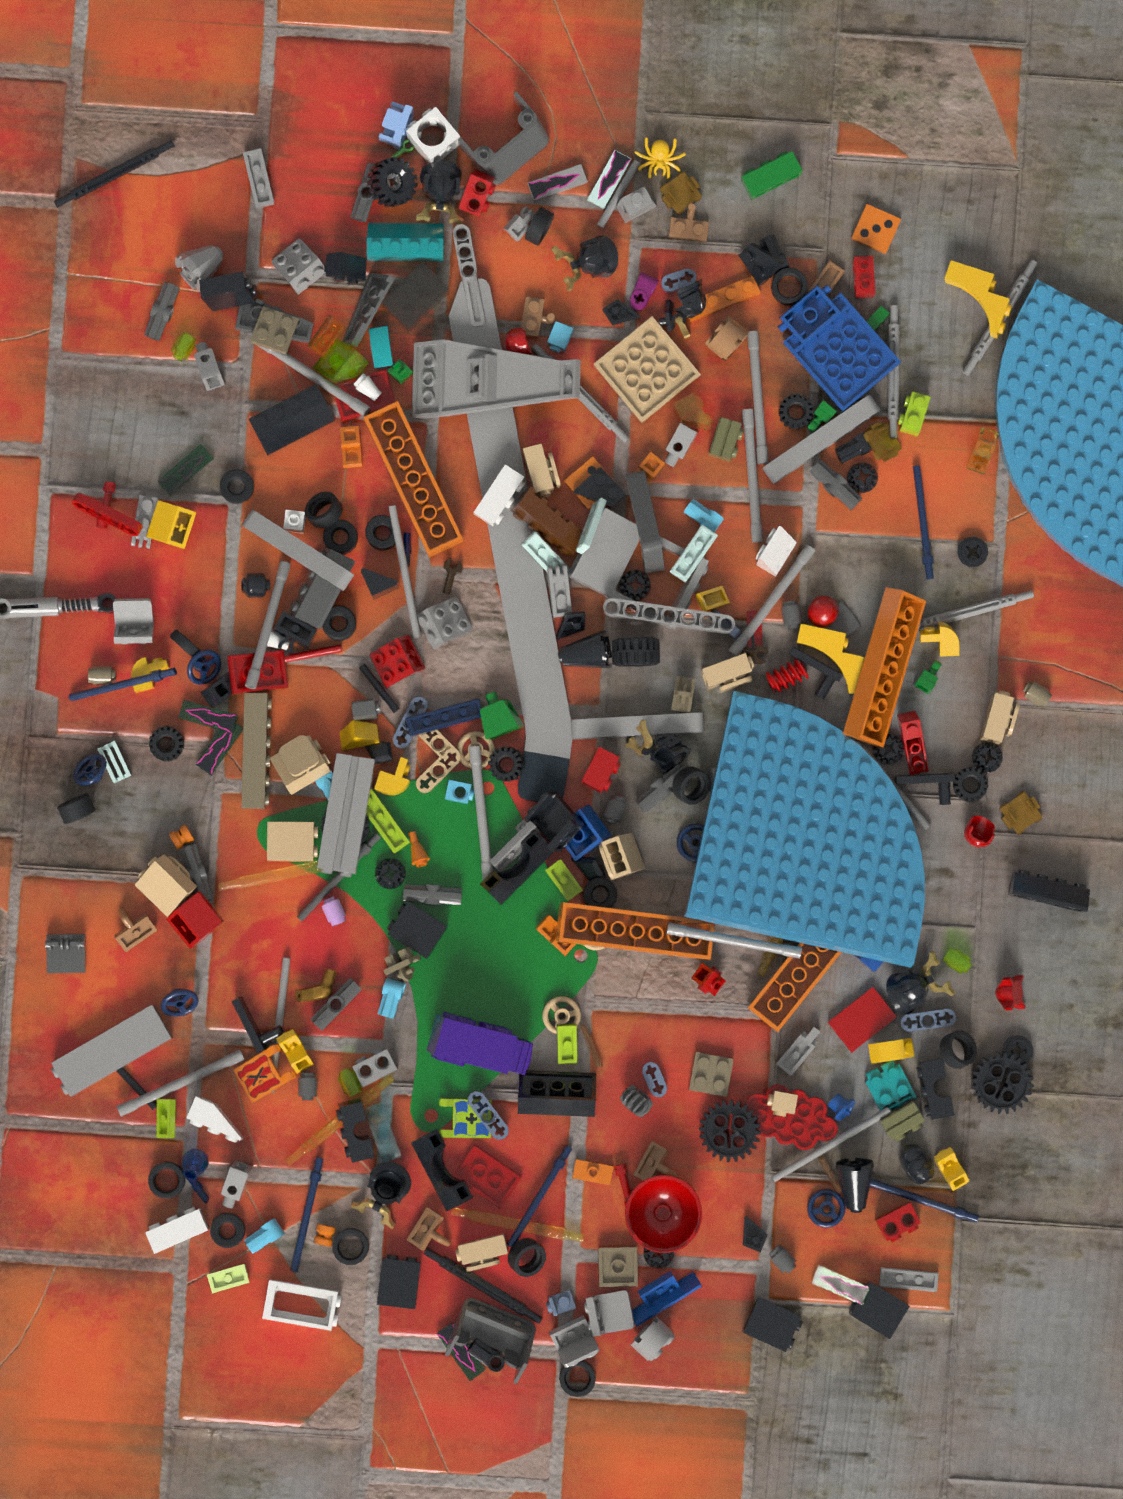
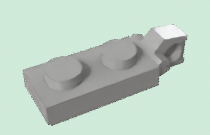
(798, 1051)

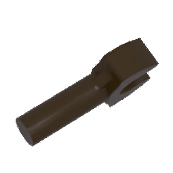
(451, 574)
(753, 653)

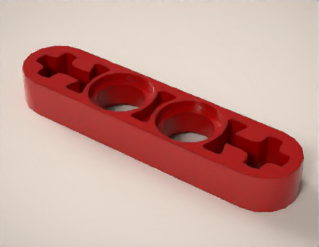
(107, 514)

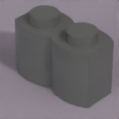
(365, 709)

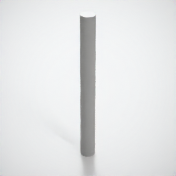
(618, 194)

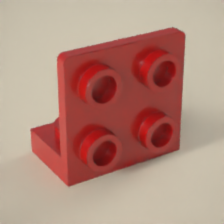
(397, 660)

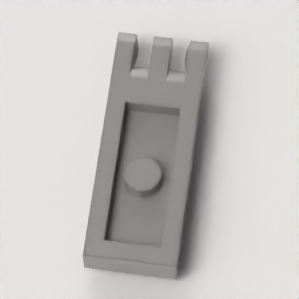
(144, 514)
(559, 591)

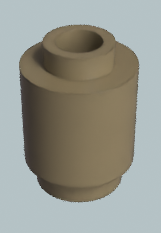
(101, 675)
(1037, 693)

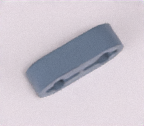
(677, 276)
(726, 624)
(659, 1078)

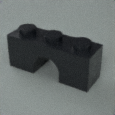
(936, 1106)
(350, 1114)

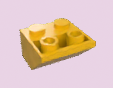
(171, 524)

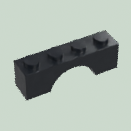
(505, 883)
(430, 1153)

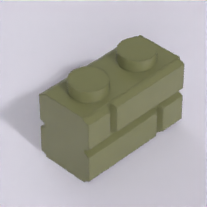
(725, 439)
(901, 1121)

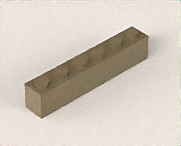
(255, 751)

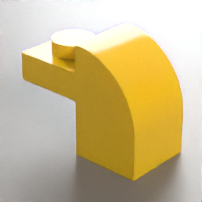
(945, 636)
(142, 667)
(394, 784)
(891, 1050)
(294, 1051)
(951, 1168)

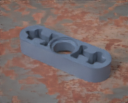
(399, 733)
(940, 1013)
(474, 1107)

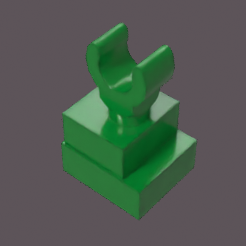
(400, 372)
(823, 414)
(928, 679)

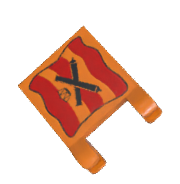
(261, 1076)

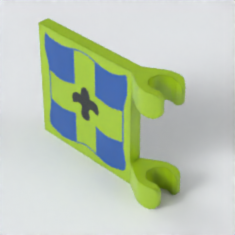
(465, 1121)

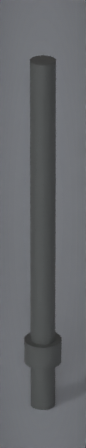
(365, 850)

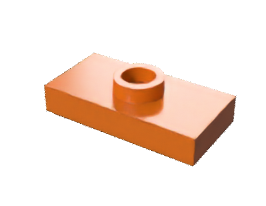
(592, 1172)

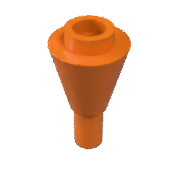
(418, 854)

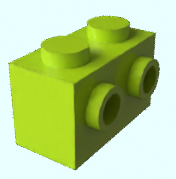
(915, 412)

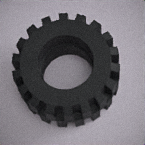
(635, 651)

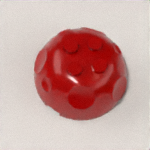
(663, 1213)

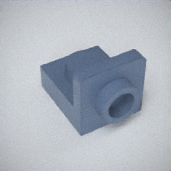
(560, 1303)

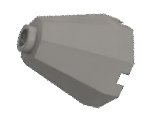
(199, 264)

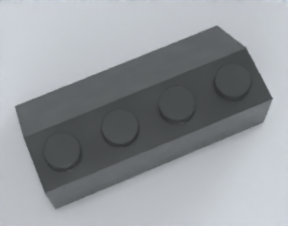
(318, 594)

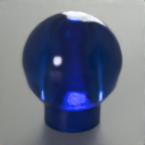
(194, 1163)

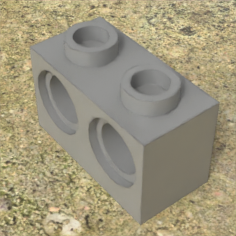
(376, 1071)

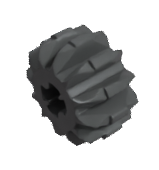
(636, 1101)

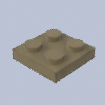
(274, 330)
(711, 1074)
(618, 1266)

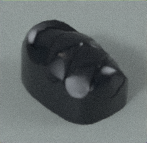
(916, 1164)

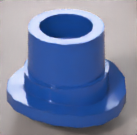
(841, 1106)

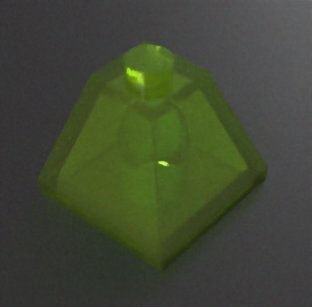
(341, 363)

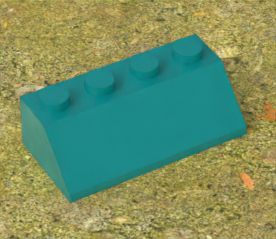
(405, 242)

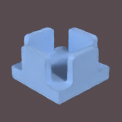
(396, 124)

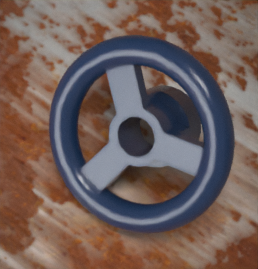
(202, 665)
(92, 772)
(683, 836)
(178, 999)
(812, 1212)

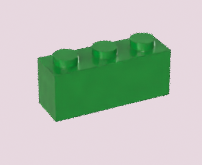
(771, 174)

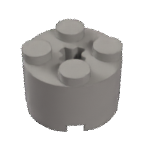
(652, 1339)

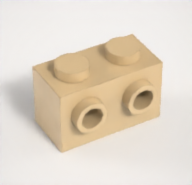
(782, 1103)

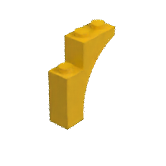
(979, 284)
(832, 644)

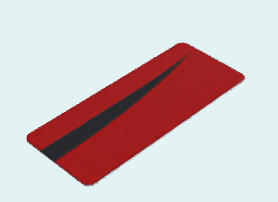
(756, 638)

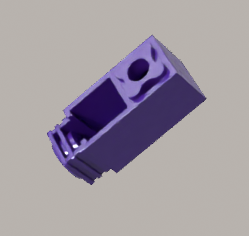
(483, 1045)

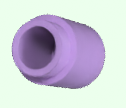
(334, 911)

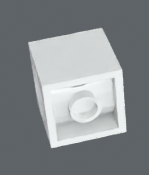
(433, 117)

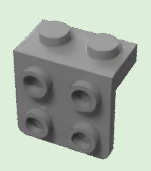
(299, 266)
(133, 621)
(444, 622)
(609, 1312)
(574, 1341)

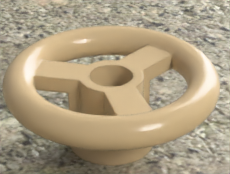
(472, 735)
(552, 1004)

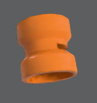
(181, 837)
(324, 1230)

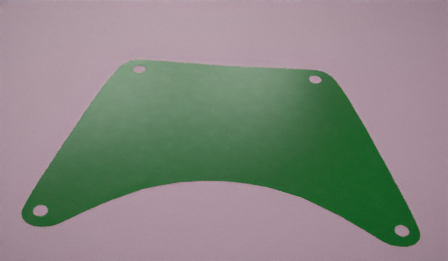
(490, 956)

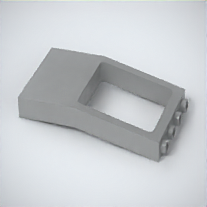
(609, 554)

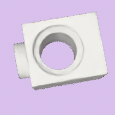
(294, 521)

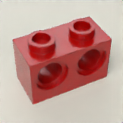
(473, 191)
(863, 277)
(896, 1217)

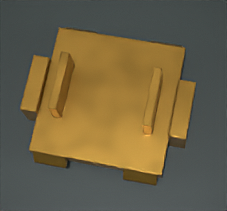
(680, 192)
(880, 441)
(1020, 813)

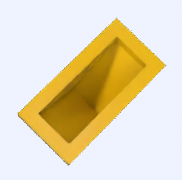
(712, 599)
(358, 734)

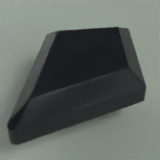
(619, 313)
(669, 313)
(571, 624)
(380, 752)
(590, 867)
(753, 1235)

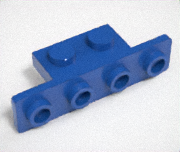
(663, 1294)

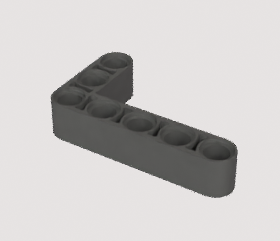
(645, 522)

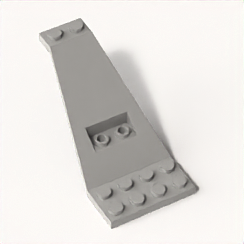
(451, 372)

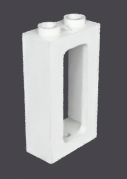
(326, 1323)

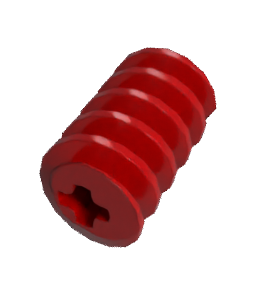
(786, 675)

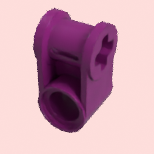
(644, 288)

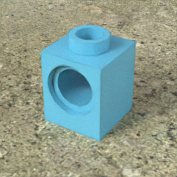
(559, 337)
(453, 785)

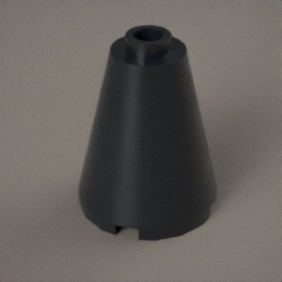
(587, 652)
(855, 1181)

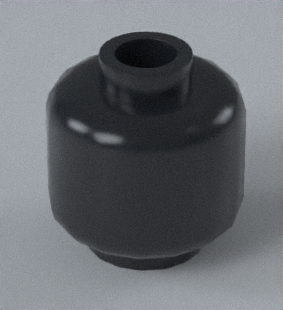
(255, 585)

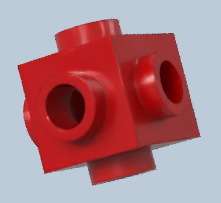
(708, 979)

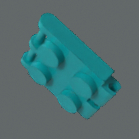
(889, 1085)

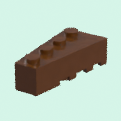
(547, 521)

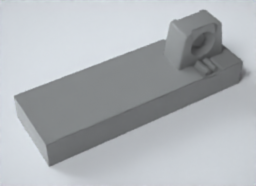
(513, 847)

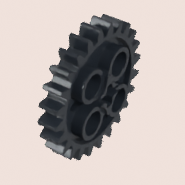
(985, 1076)
(747, 1132)

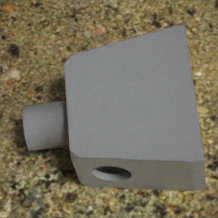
(635, 204)
(208, 367)
(683, 435)
(238, 1177)

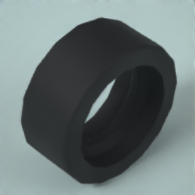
(539, 226)
(791, 272)
(330, 516)
(683, 777)
(948, 1054)
(152, 1178)
(350, 1261)
(536, 1262)
(581, 1392)

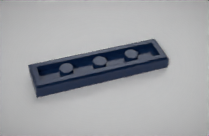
(443, 717)

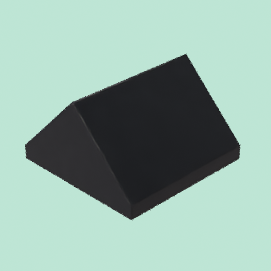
(379, 584)

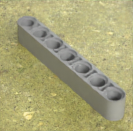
(821, 439)
(298, 550)
(659, 615)
(626, 726)

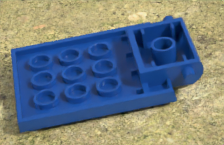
(836, 346)

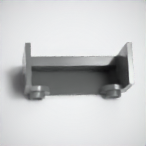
(516, 152)
(496, 1329)

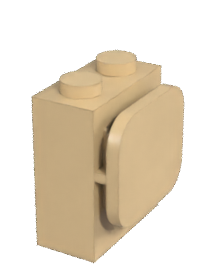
(541, 470)
(728, 673)
(999, 717)
(300, 763)
(291, 841)
(621, 856)
(165, 883)
(481, 1252)

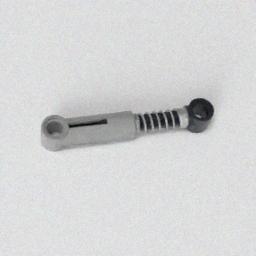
(54, 606)

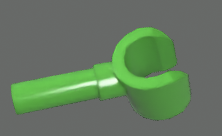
(403, 149)

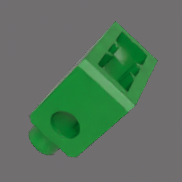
(499, 717)

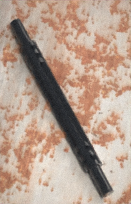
(114, 173)
(483, 1285)

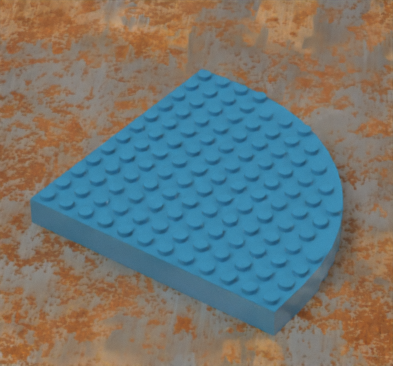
(1065, 424)
(807, 839)

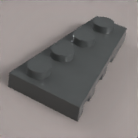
(368, 304)
(249, 315)

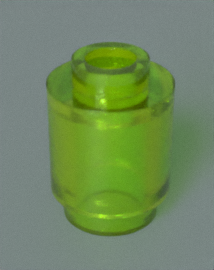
(183, 347)
(957, 961)
(349, 1082)

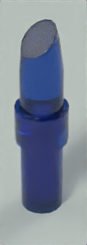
(407, 546)
(197, 1187)

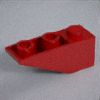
(913, 742)

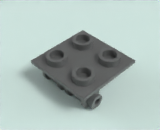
(65, 953)

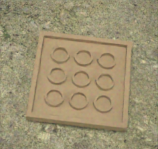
(646, 369)

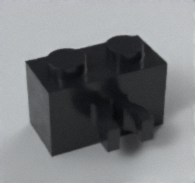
(345, 267)
(294, 630)

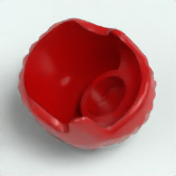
(516, 341)
(823, 611)
(979, 831)

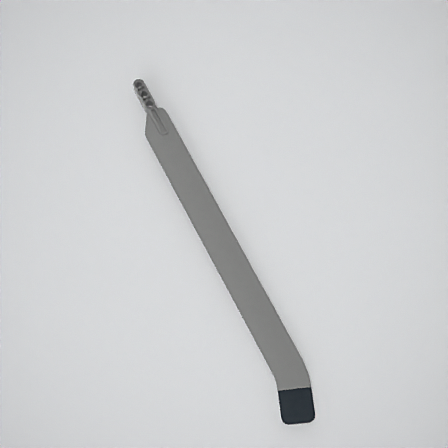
(518, 573)

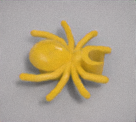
(660, 157)

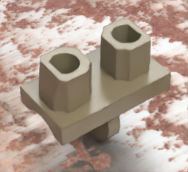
(683, 694)
(405, 970)

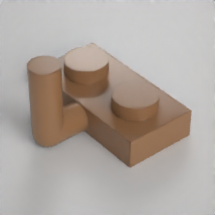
(689, 228)
(533, 316)
(134, 931)
(652, 1162)
(426, 1230)

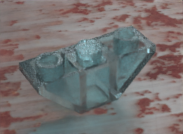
(383, 1132)

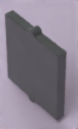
(845, 621)

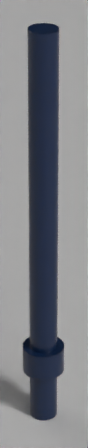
(927, 558)
(156, 675)
(558, 1163)
(315, 1177)
(958, 1212)

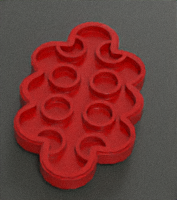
(801, 1128)

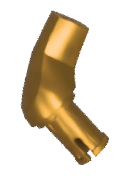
(318, 992)

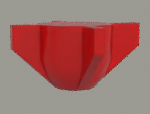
(1010, 993)

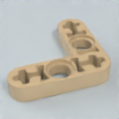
(443, 754)

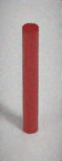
(313, 653)

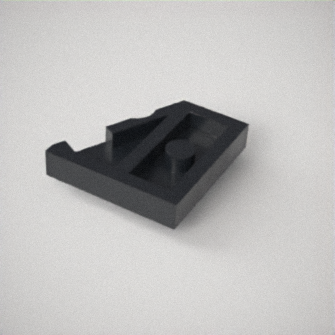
(760, 263)
(600, 486)

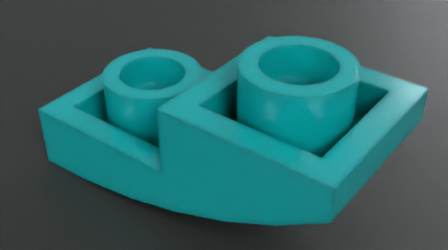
(381, 346)

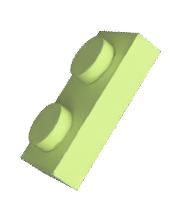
(228, 1278)

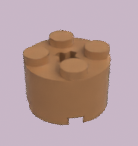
(727, 338)

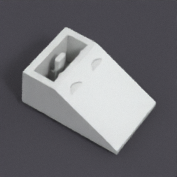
(776, 552)
(211, 1115)

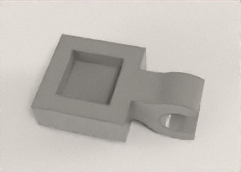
(518, 224)

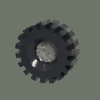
(401, 178)

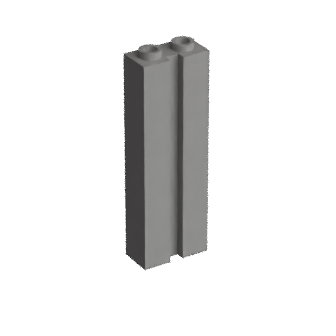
(346, 815)
(111, 1051)

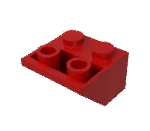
(195, 920)

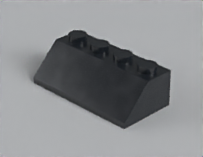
(291, 419)
(1049, 892)
(557, 1093)

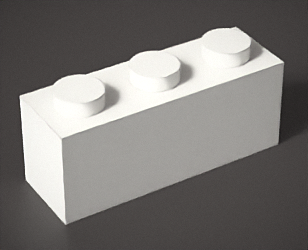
(499, 496)
(176, 1229)

